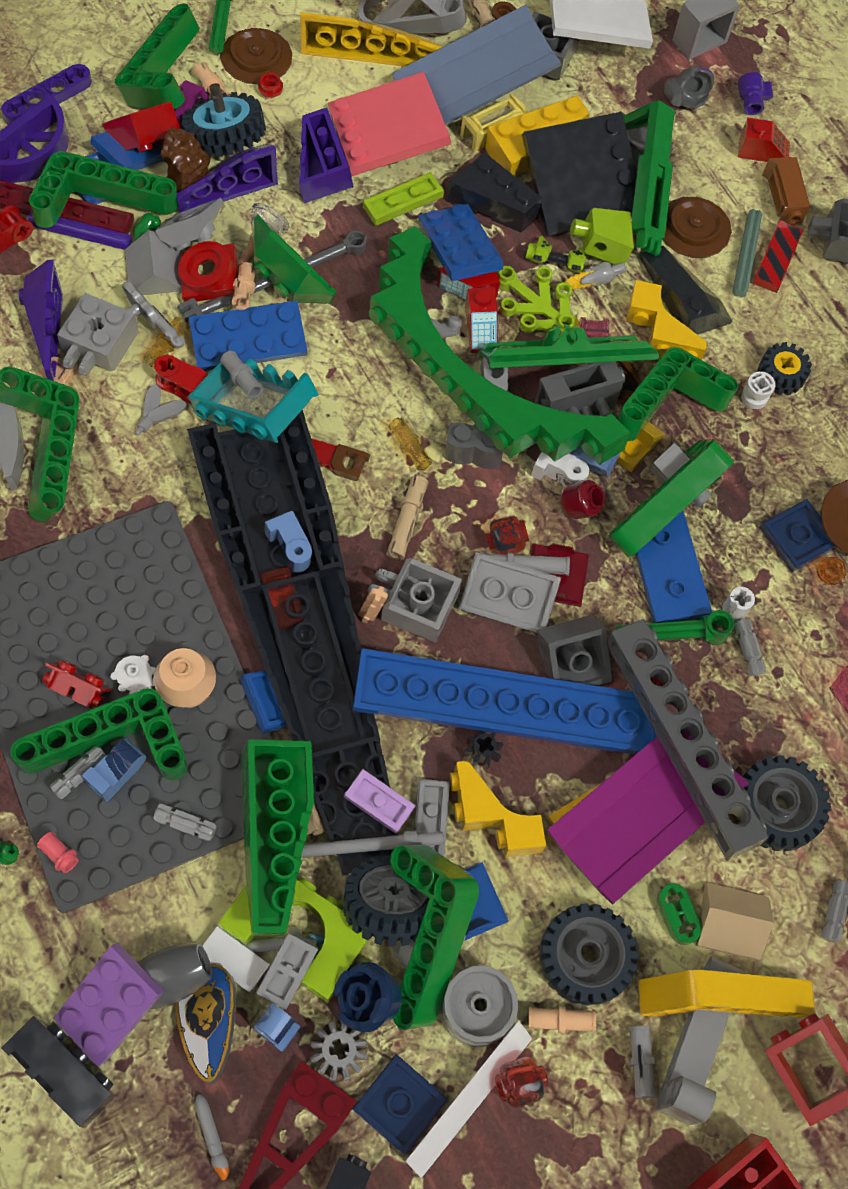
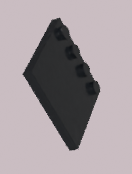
(581, 169)

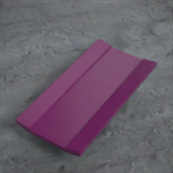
(631, 821)

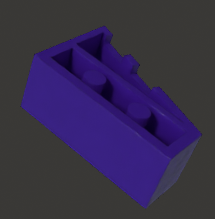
(322, 158)

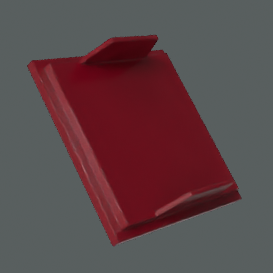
(572, 586)

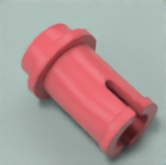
(58, 853)

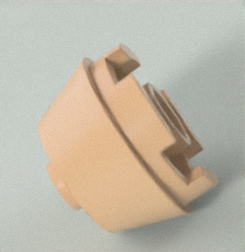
(184, 678)

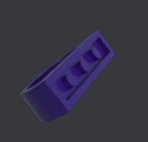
(31, 128)

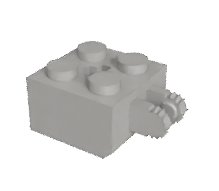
(97, 334)
(415, 583)

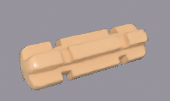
(373, 604)

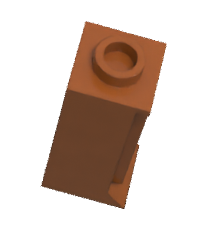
(787, 189)

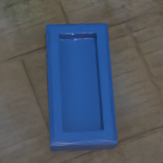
(263, 701)

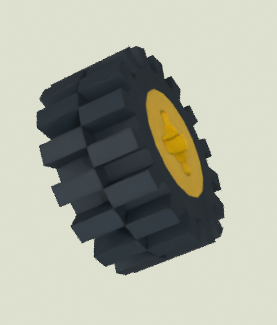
(795, 371)

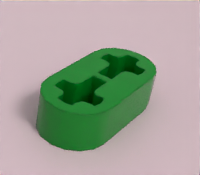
(671, 916)

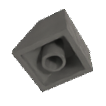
(576, 651)

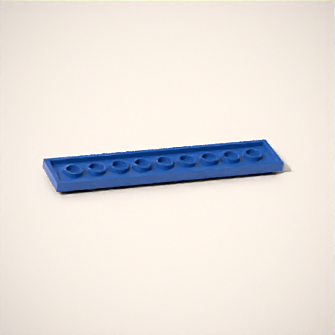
(500, 702)

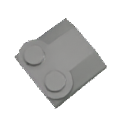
(190, 225)

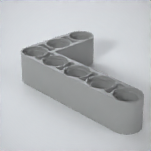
(684, 1089)

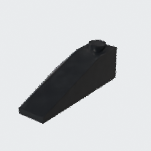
(684, 293)

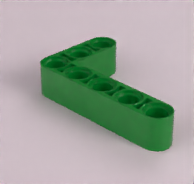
(144, 77)
(100, 179)
(679, 371)
(61, 442)
(705, 465)
(106, 732)
(441, 933)

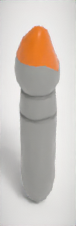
(218, 1160)

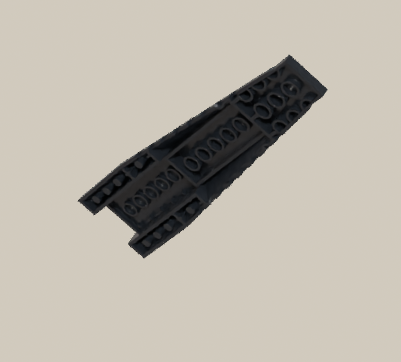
(318, 659)

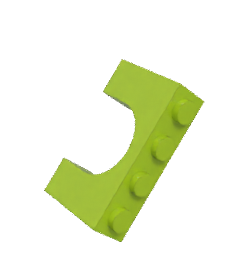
(340, 944)

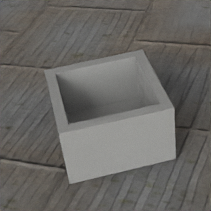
(704, 25)

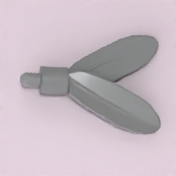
(154, 412)

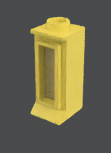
(479, 122)

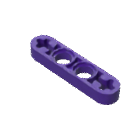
(44, 88)

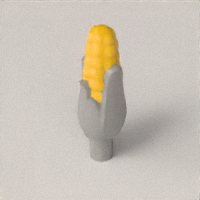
(596, 275)

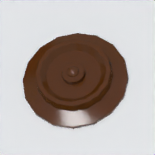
(255, 53)
(696, 227)
(835, 515)

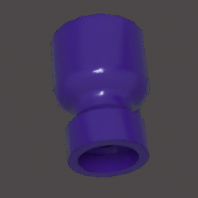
(753, 92)

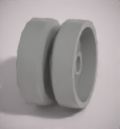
(474, 1026)

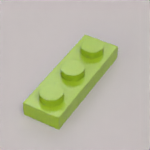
(403, 198)

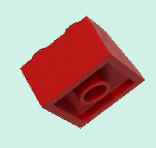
(143, 127)

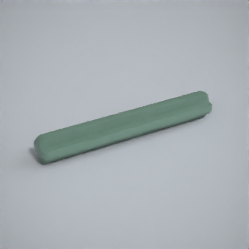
(747, 253)

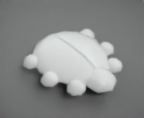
(134, 674)

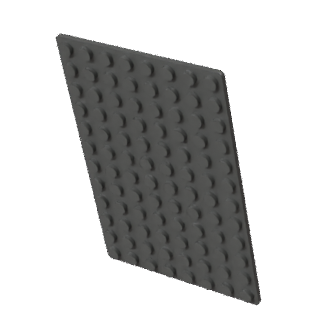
(92, 604)

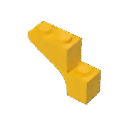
(666, 331)
(481, 809)

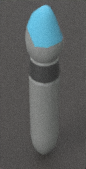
(274, 944)

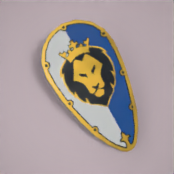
(208, 1024)

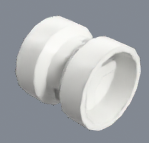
(758, 390)

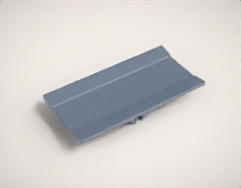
(485, 64)

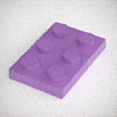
(108, 1004)

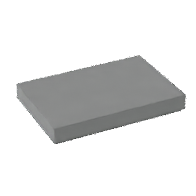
(509, 593)

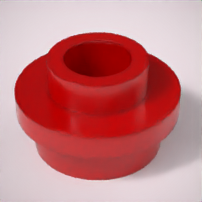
(270, 85)

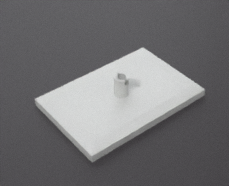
(603, 21)

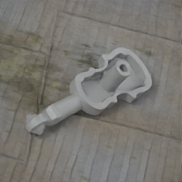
(141, 306)

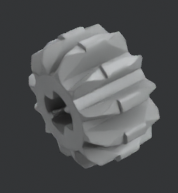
(332, 1060)

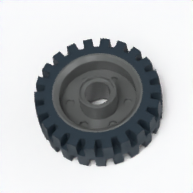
(802, 793)
(614, 950)

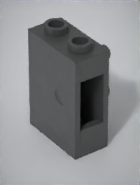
(583, 390)

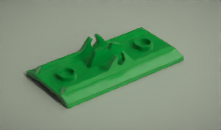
(566, 347)

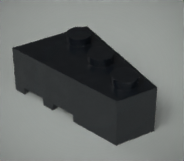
(496, 193)
(60, 1070)

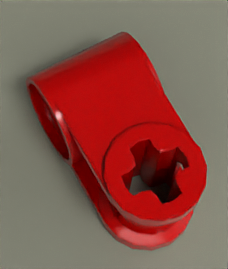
(11, 226)
(179, 379)

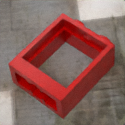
(832, 1103)

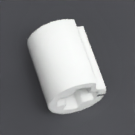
(739, 603)

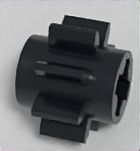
(488, 755)

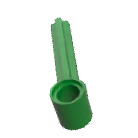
(219, 26)
(696, 629)

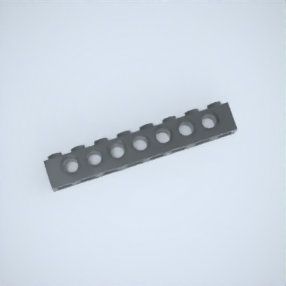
(714, 809)

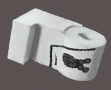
(565, 470)

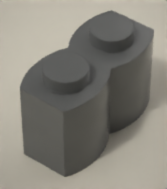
(470, 445)

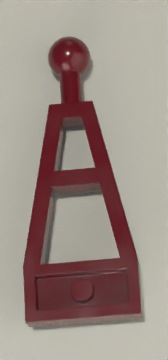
(318, 1098)

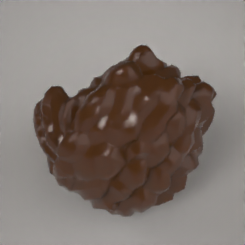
(184, 158)

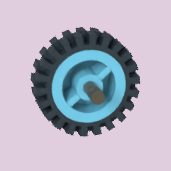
(225, 122)

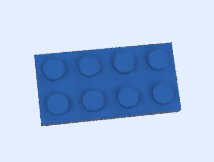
(460, 242)
(254, 333)

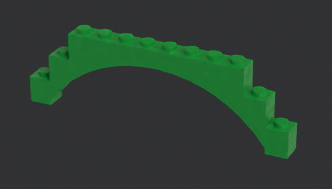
(503, 417)

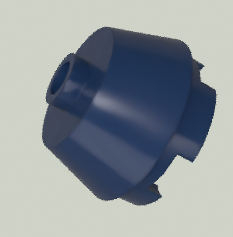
(367, 997)

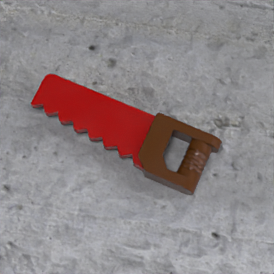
(335, 456)

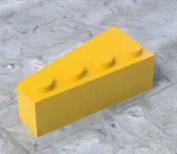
(505, 139)

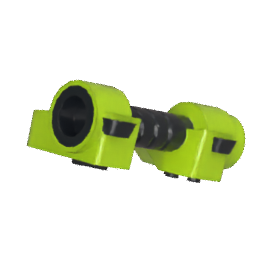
(542, 252)

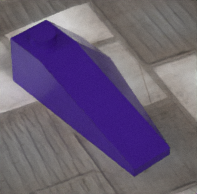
(238, 176)
(43, 305)

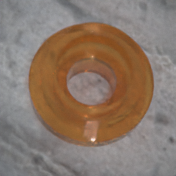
(834, 564)

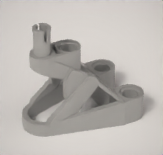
(447, 16)

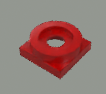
(219, 281)

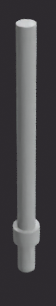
(372, 844)

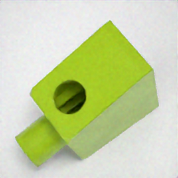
(606, 234)

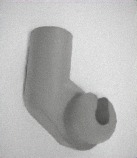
(449, 328)

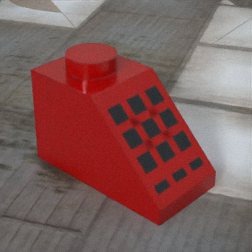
(762, 141)

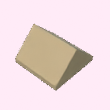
(735, 921)

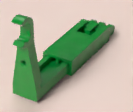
(653, 174)

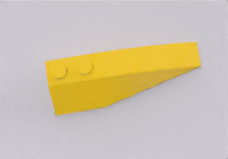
(361, 41)

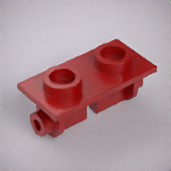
(65, 677)

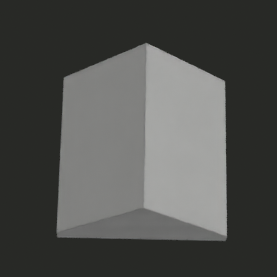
(153, 265)

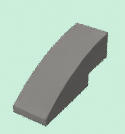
(11, 445)

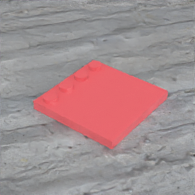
(389, 123)

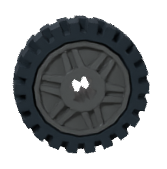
(383, 903)

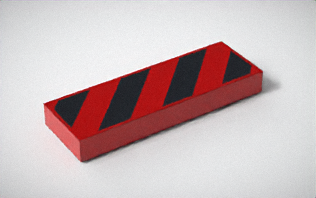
(778, 256)

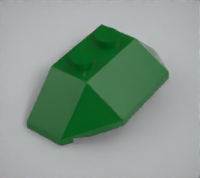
(286, 268)

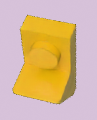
(639, 448)

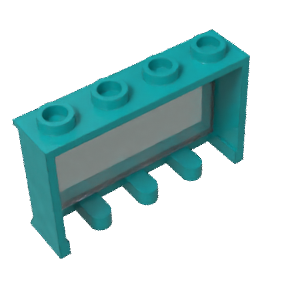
(264, 416)

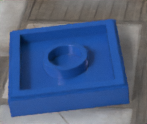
(117, 155)

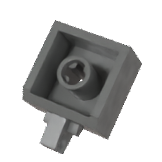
(562, 46)
(833, 230)

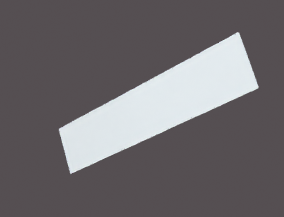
(467, 1101)

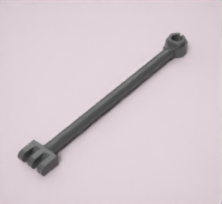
(348, 246)

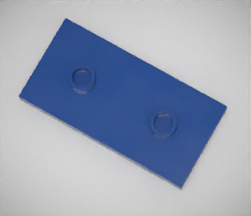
(673, 575)

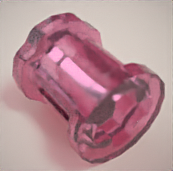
(595, 328)

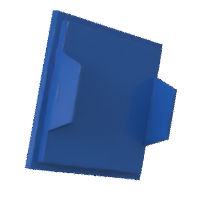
(488, 908)

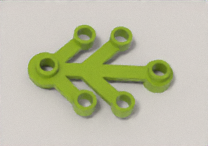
(537, 304)

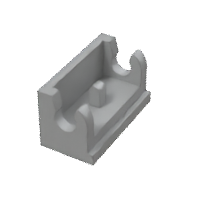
(288, 968)

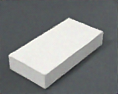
(236, 959)

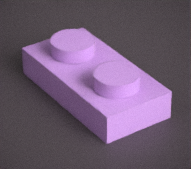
(379, 801)

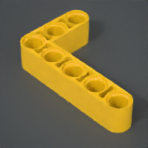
(725, 993)

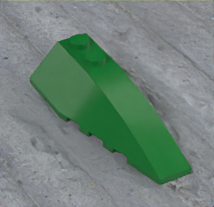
(275, 826)

